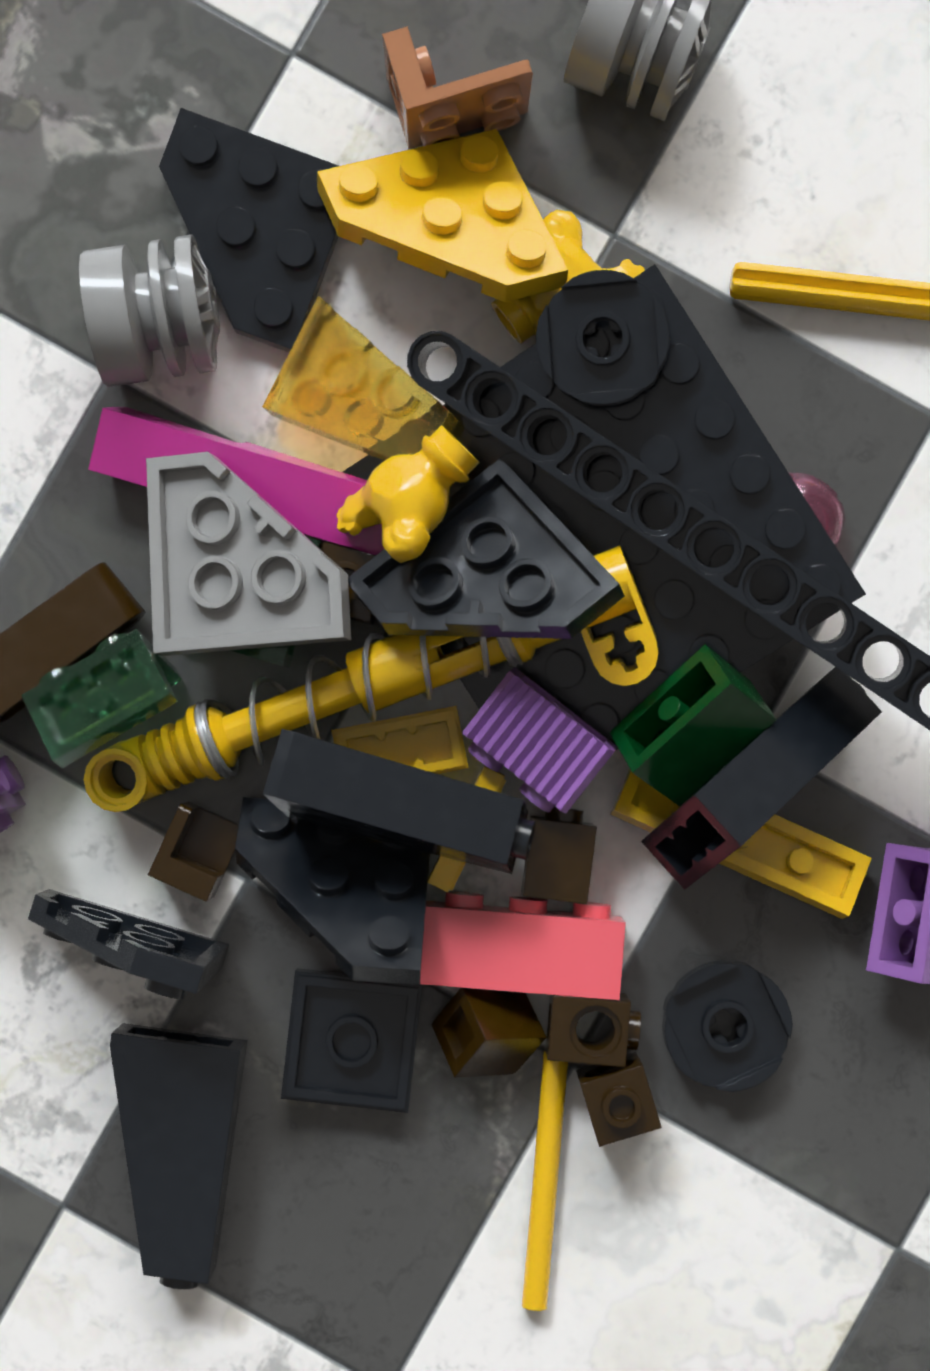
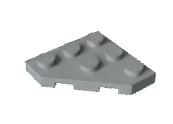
(233, 566)

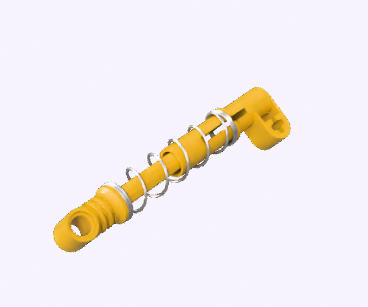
(375, 677)

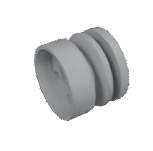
(641, 39)
(148, 311)

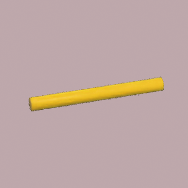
(544, 1184)

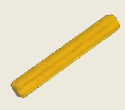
(830, 290)

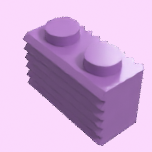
(537, 742)

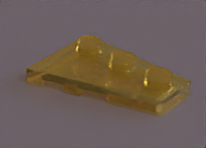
(352, 391)

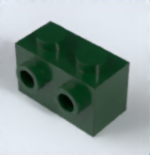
(691, 730)

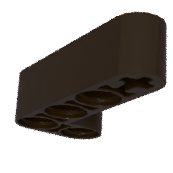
(63, 632)

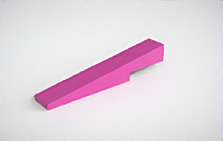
(296, 488)

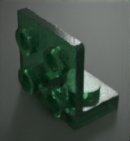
(101, 696)

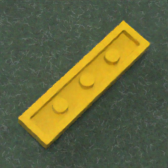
(776, 855)

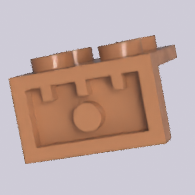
(443, 112)

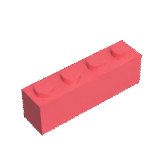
(523, 947)

